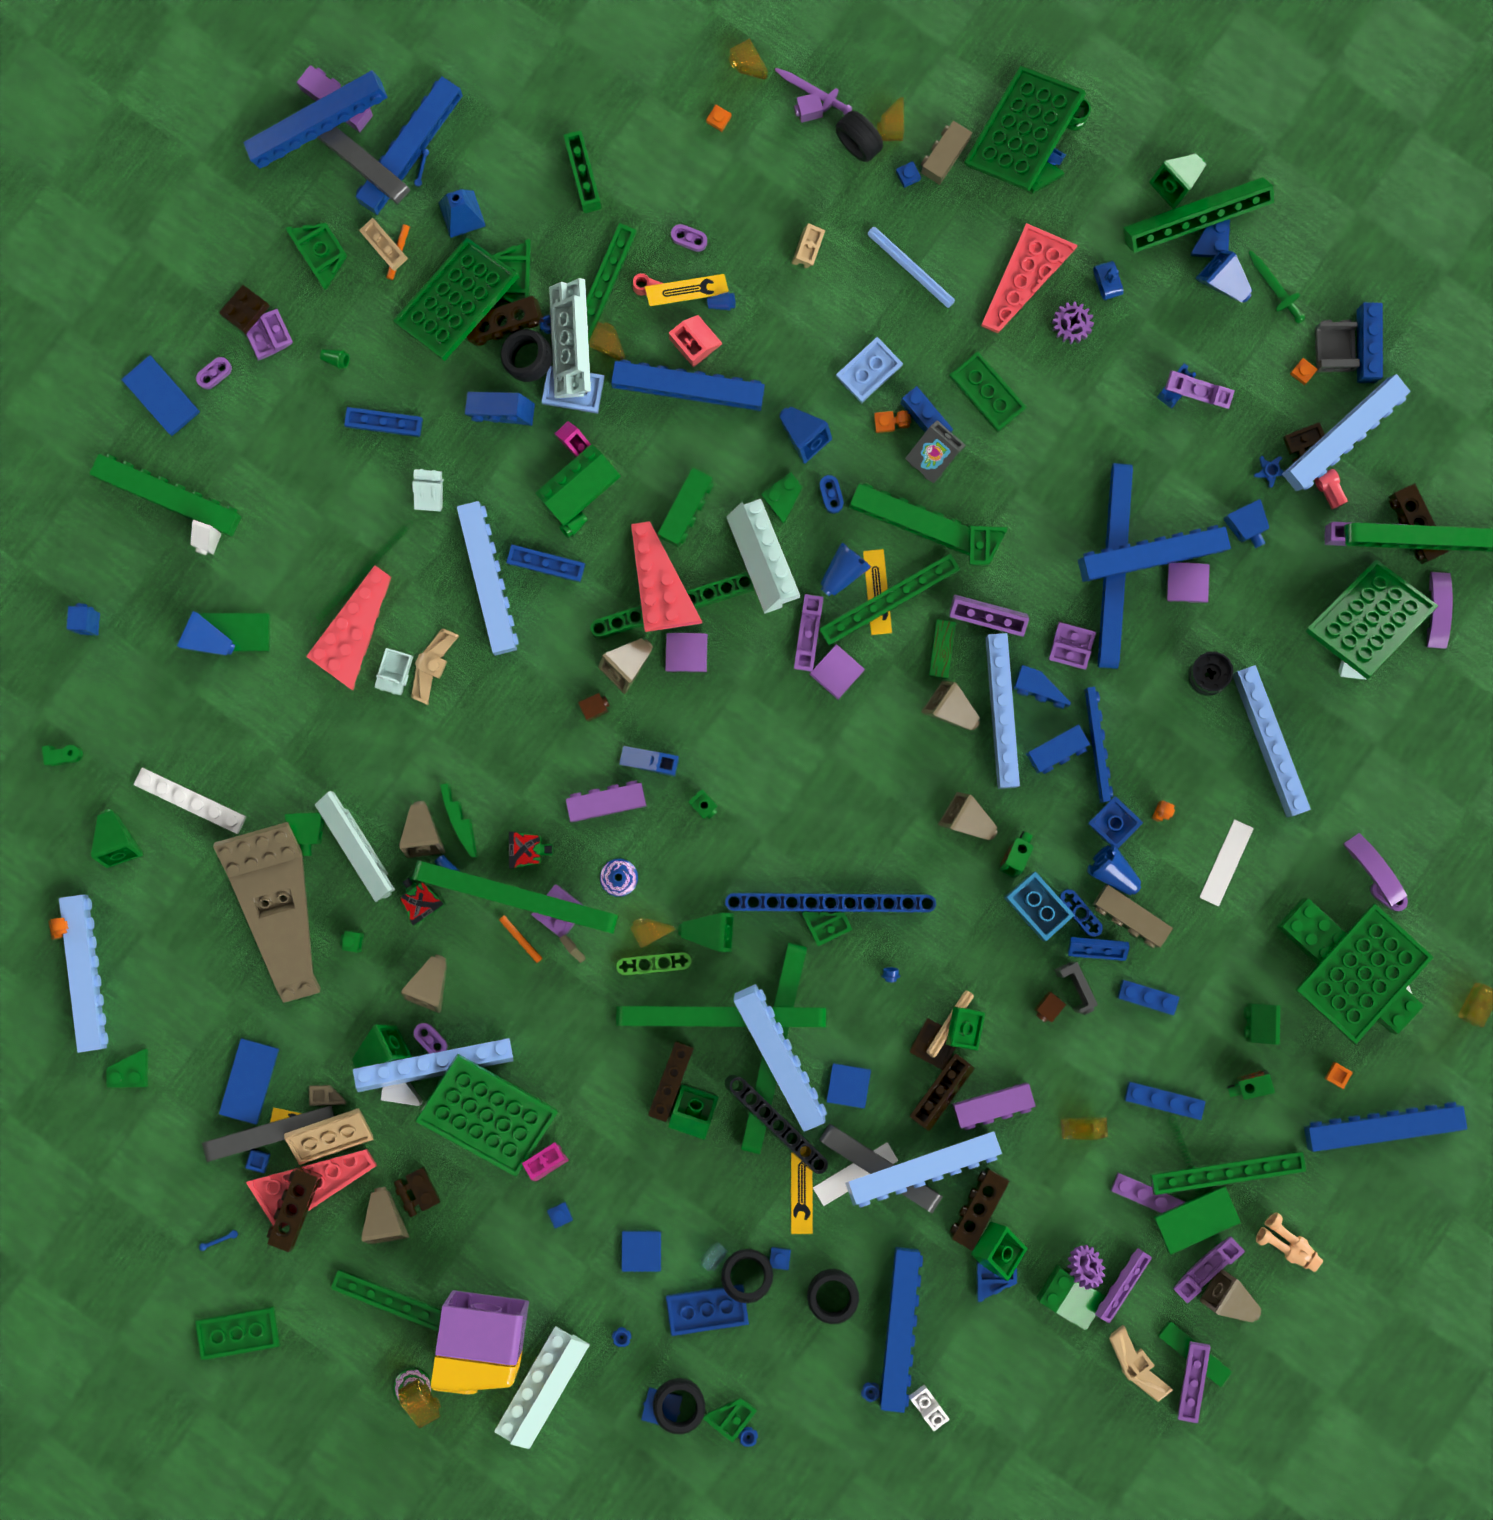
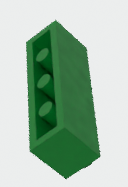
(582, 171)
(686, 507)

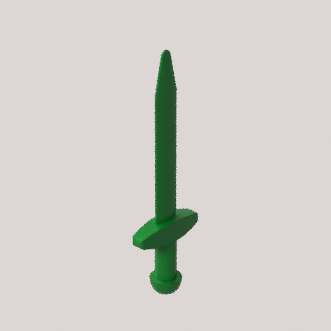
(1286, 300)

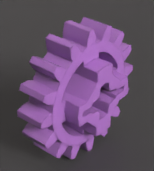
(1062, 317)
(1086, 1267)

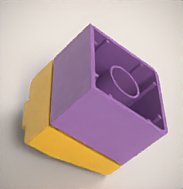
(478, 1342)

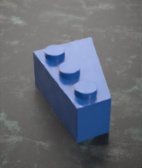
(499, 407)

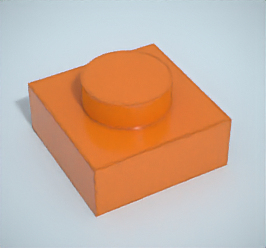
(718, 118)
(1303, 371)
(1338, 1075)

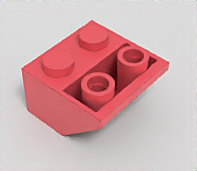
(694, 339)

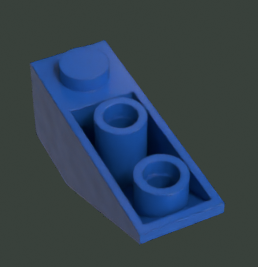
(1037, 684)
(649, 760)

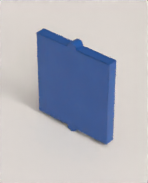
(670, 1406)

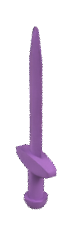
(828, 99)

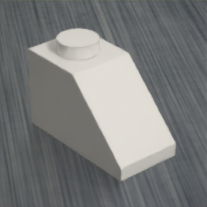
(204, 538)
(401, 1093)

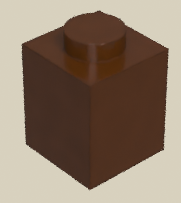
(594, 706)
(1049, 1007)

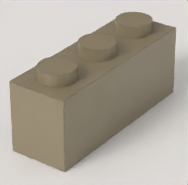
(945, 152)

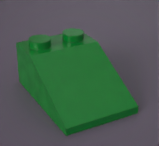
(1068, 1299)

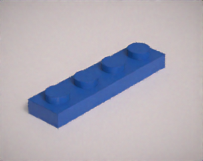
(383, 422)
(545, 563)
(1164, 1100)

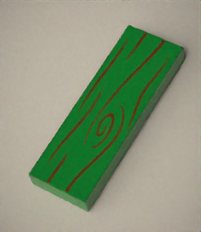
(942, 649)

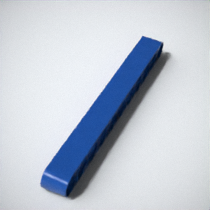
(1114, 585)
(839, 906)

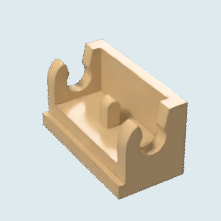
(808, 246)

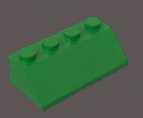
(577, 484)

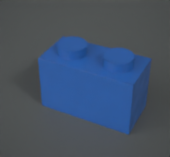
(83, 620)

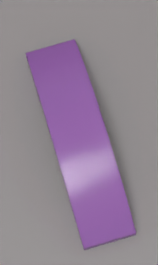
(1199, 390)
(1441, 618)
(808, 633)
(1376, 868)
(1207, 1268)

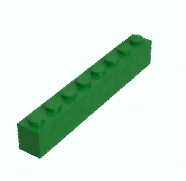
(1198, 214)
(164, 494)
(911, 518)

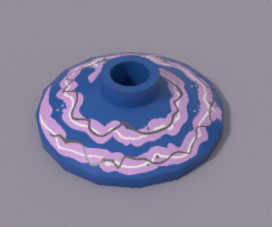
(628, 881)

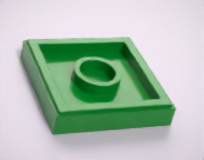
(965, 1028)

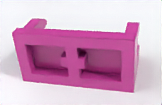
(545, 1162)

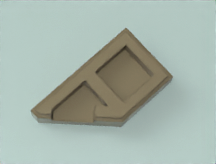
(572, 949)
(324, 1096)

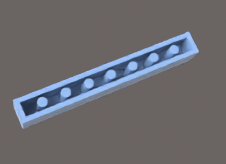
(1346, 433)
(487, 579)
(1002, 711)
(1271, 741)
(83, 974)
(779, 1057)
(429, 1065)
(923, 1168)

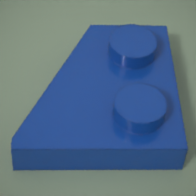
(1213, 240)
(990, 1283)

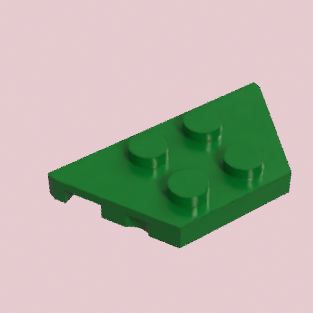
(319, 250)
(519, 260)

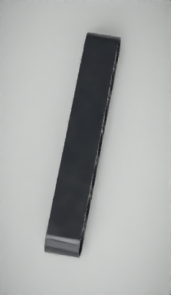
(784, 1127)

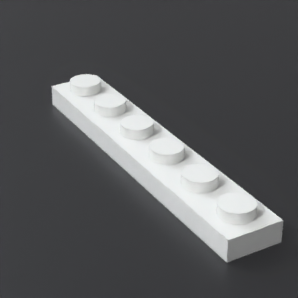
(190, 800)

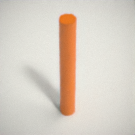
(400, 243)
(521, 940)

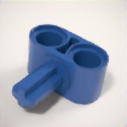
(1108, 280)

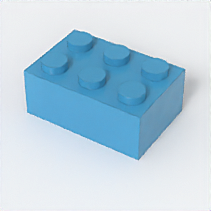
(1039, 906)

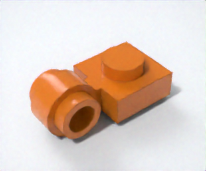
(886, 421)
(1163, 811)
(58, 927)

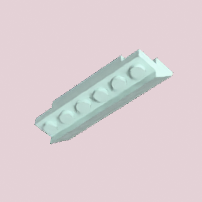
(570, 339)
(762, 555)
(355, 846)
(541, 1388)

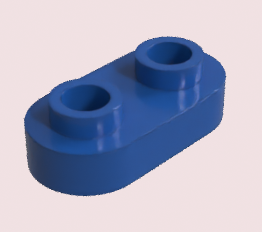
(832, 494)

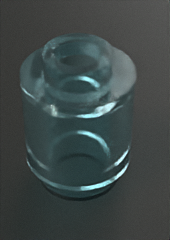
(713, 1256)

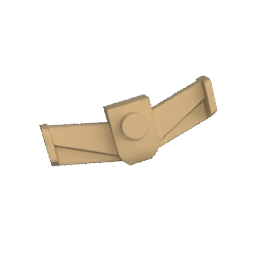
(431, 665)
(1137, 1365)

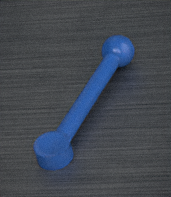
(425, 152)
(233, 1234)

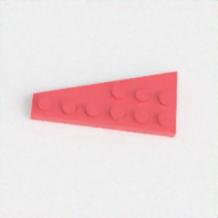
(1031, 265)
(661, 591)
(349, 634)
(335, 1176)

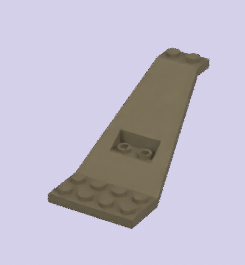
(265, 868)

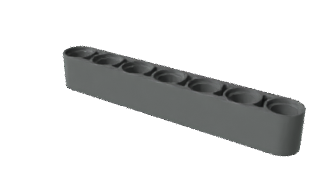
(365, 164)
(262, 1134)
(873, 1162)

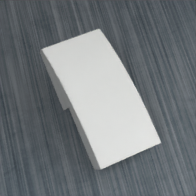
(929, 1407)

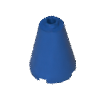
(843, 570)
(1114, 870)

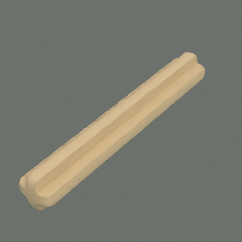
(942, 1035)

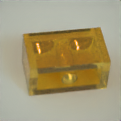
(1478, 1005)
(419, 1403)

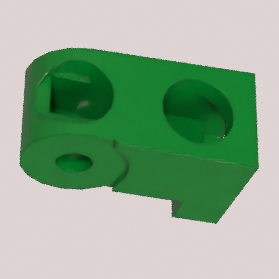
(67, 755)

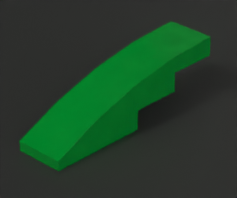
(462, 826)

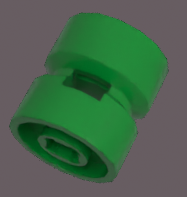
(1080, 116)

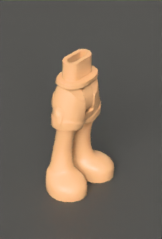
(1297, 1251)

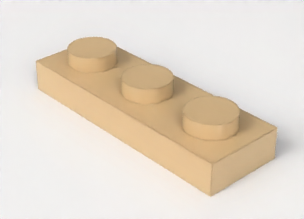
(383, 244)

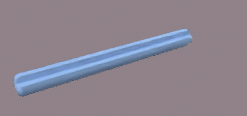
(911, 267)

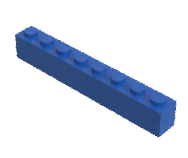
(315, 119)
(412, 139)
(688, 385)
(1153, 554)
(1386, 1127)
(899, 1330)

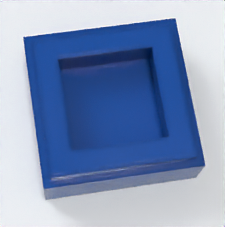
(257, 1160)

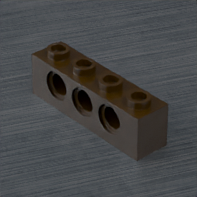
(511, 311)
(1419, 513)
(671, 1081)
(942, 1092)
(309, 1181)
(970, 1237)

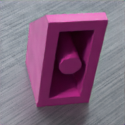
(572, 438)

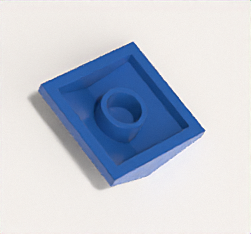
(1115, 823)

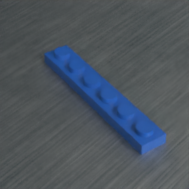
(1099, 752)

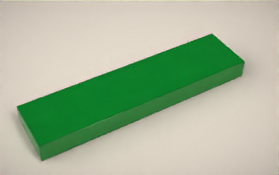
(1180, 1342)

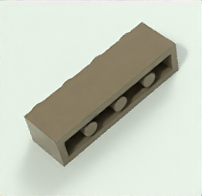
(1132, 916)

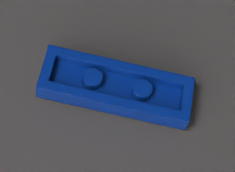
(1098, 948)
(1148, 997)

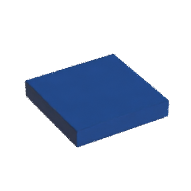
(848, 1085)
(641, 1251)

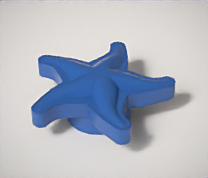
(1270, 470)

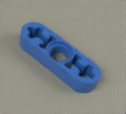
(1093, 921)

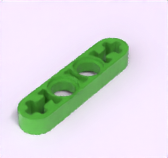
(654, 967)

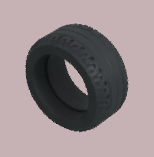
(859, 136)
(538, 367)
(726, 1280)
(833, 1317)
(685, 1426)

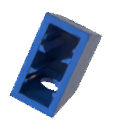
(1249, 523)

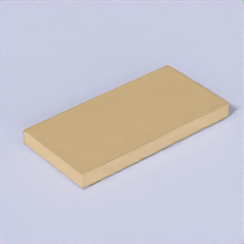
(328, 1136)

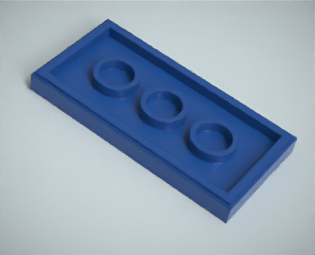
(160, 395)
(249, 1081)
(705, 1311)

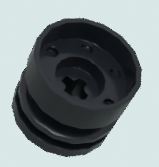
(1215, 664)

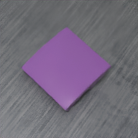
(269, 335)
(1188, 582)
(1072, 645)
(686, 652)
(837, 672)

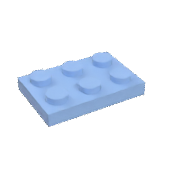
(869, 370)
(588, 403)

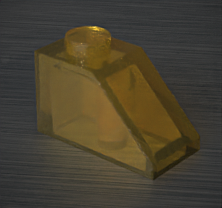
(747, 60)
(892, 122)
(606, 341)
(649, 930)
(1084, 1128)

